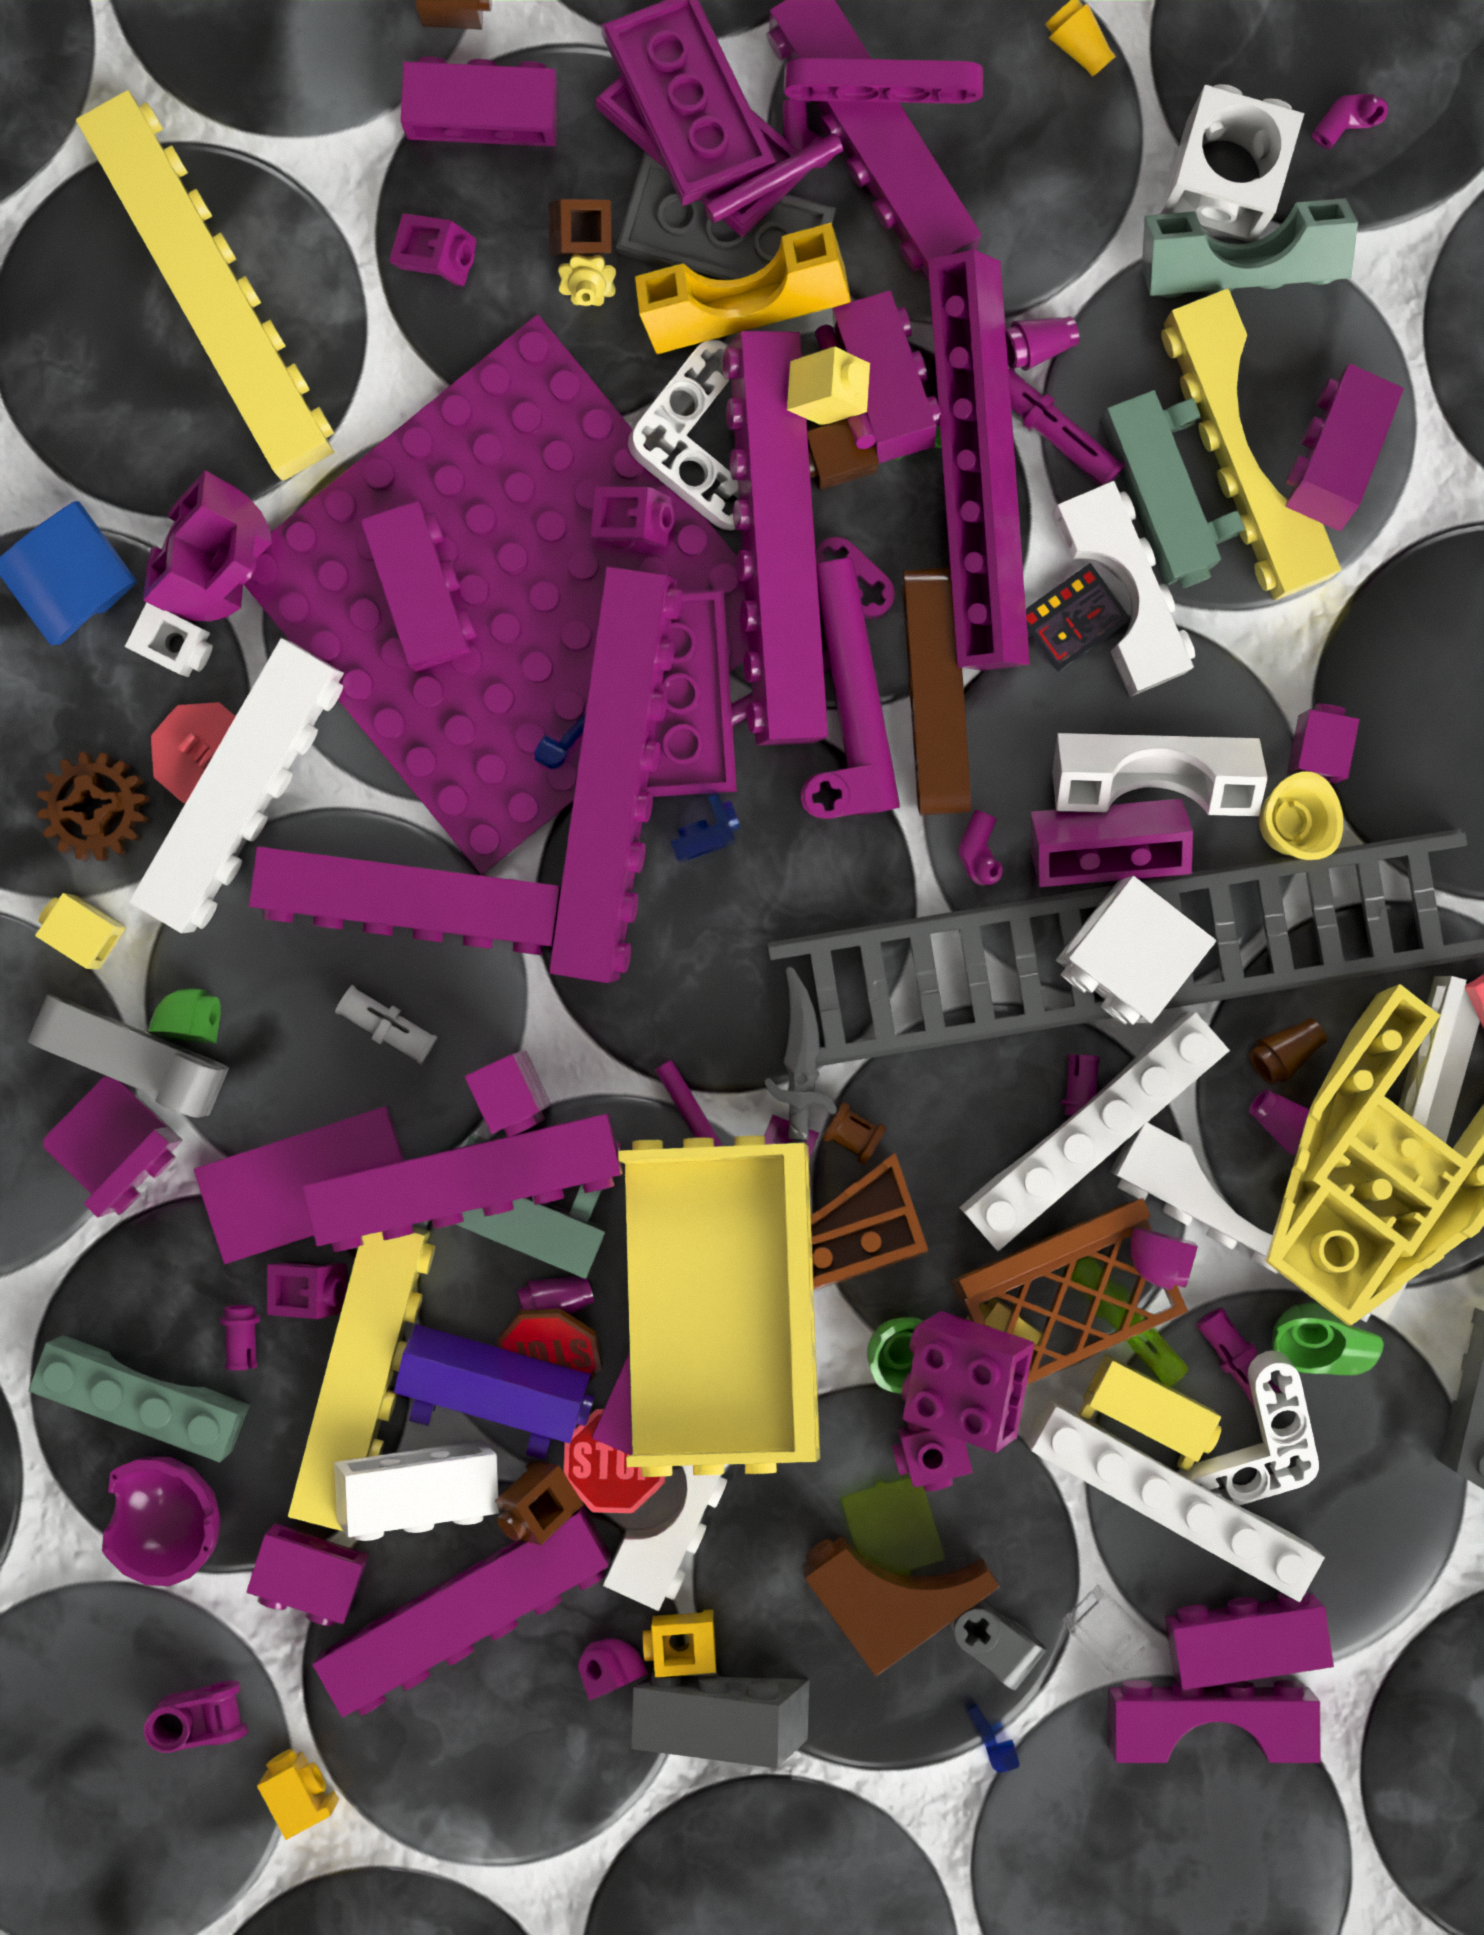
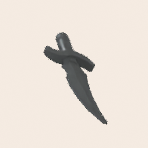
(800, 1062)

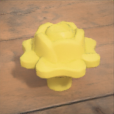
(587, 280)

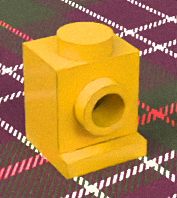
(695, 1657)
(296, 1793)

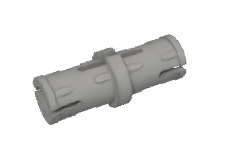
(386, 1024)

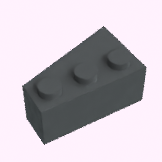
(1464, 1434)
(721, 1717)

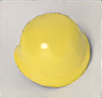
(1302, 817)

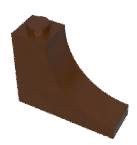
(886, 1611)

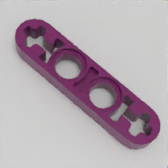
(883, 80)

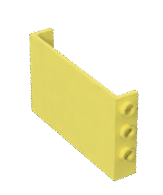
(720, 1306)

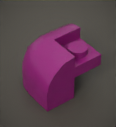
(206, 552)

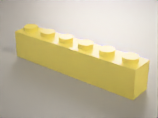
(361, 1367)

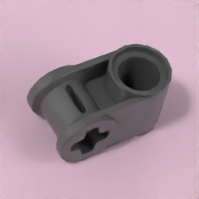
(999, 1645)

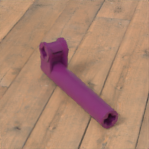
(869, 779)

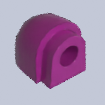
(1162, 1257)
(609, 1666)

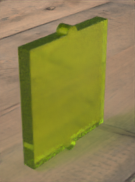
(893, 1526)

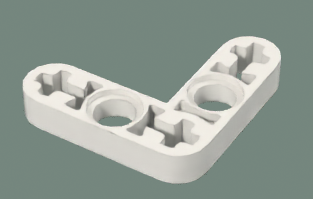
(674, 433)
(1277, 1444)

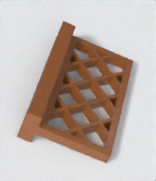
(1055, 1252)

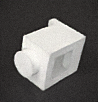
(153, 636)

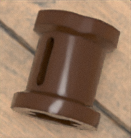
(854, 1133)

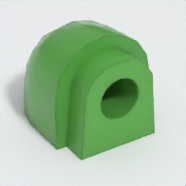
(187, 1016)

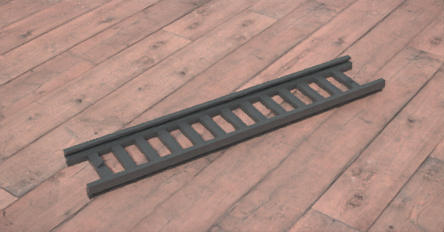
(1068, 907)

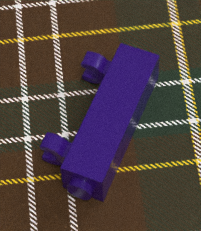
(492, 1386)

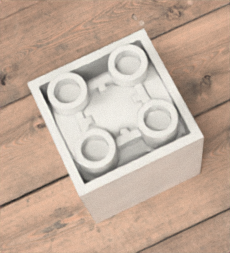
(1265, 130)
(1134, 952)

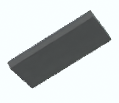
(672, 234)

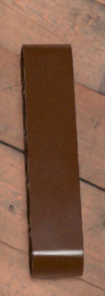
(935, 693)

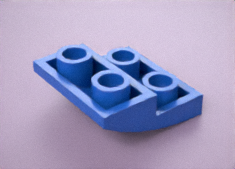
(65, 573)

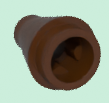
(1284, 1052)

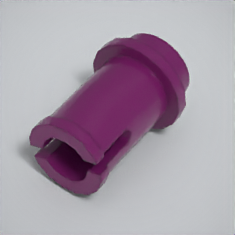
(1081, 1082)
(240, 1336)

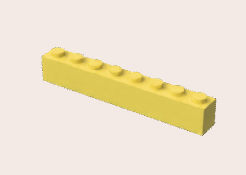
(205, 285)

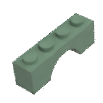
(1309, 246)
(169, 1412)

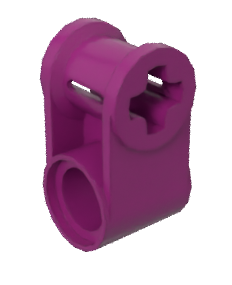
(207, 1717)

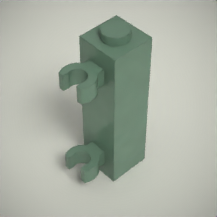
(1162, 488)
(544, 1229)

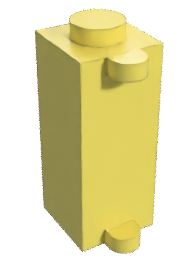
(1152, 1410)

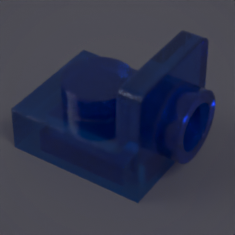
(700, 839)

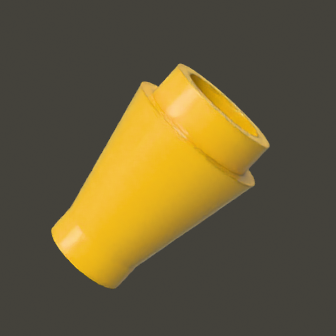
(1080, 36)

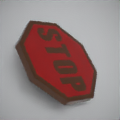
(553, 1338)

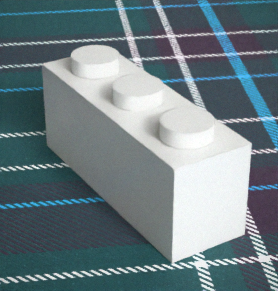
(416, 1489)

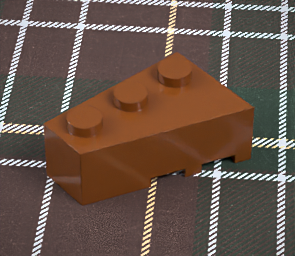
(866, 1228)

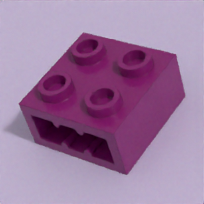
(967, 1380)

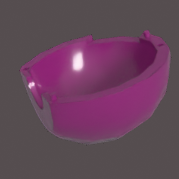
(161, 1521)

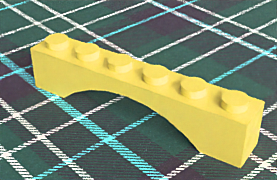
(1208, 346)

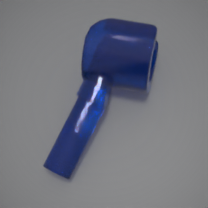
(554, 752)
(1002, 1754)

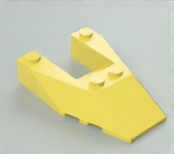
(1369, 1183)

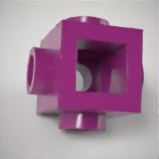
(935, 1470)

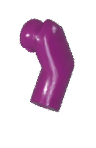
(1349, 113)

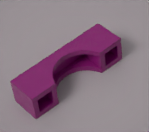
(1151, 1720)

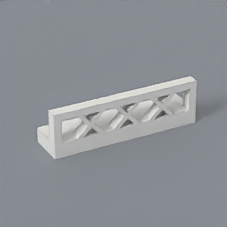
(1441, 1058)

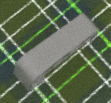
(130, 1055)

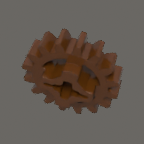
(87, 787)

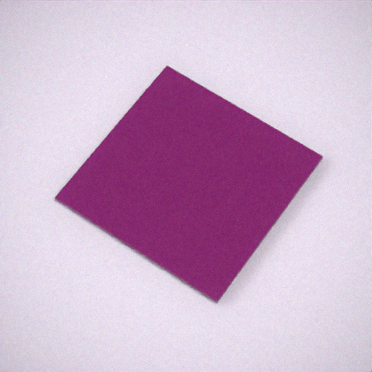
(513, 482)

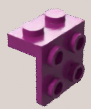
(112, 1145)

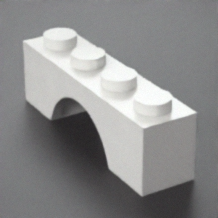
(1101, 531)
(1215, 772)
(650, 1557)

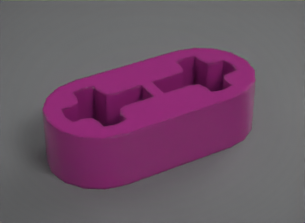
(866, 572)

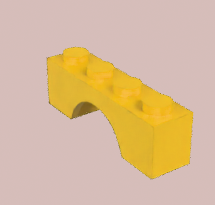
(690, 309)

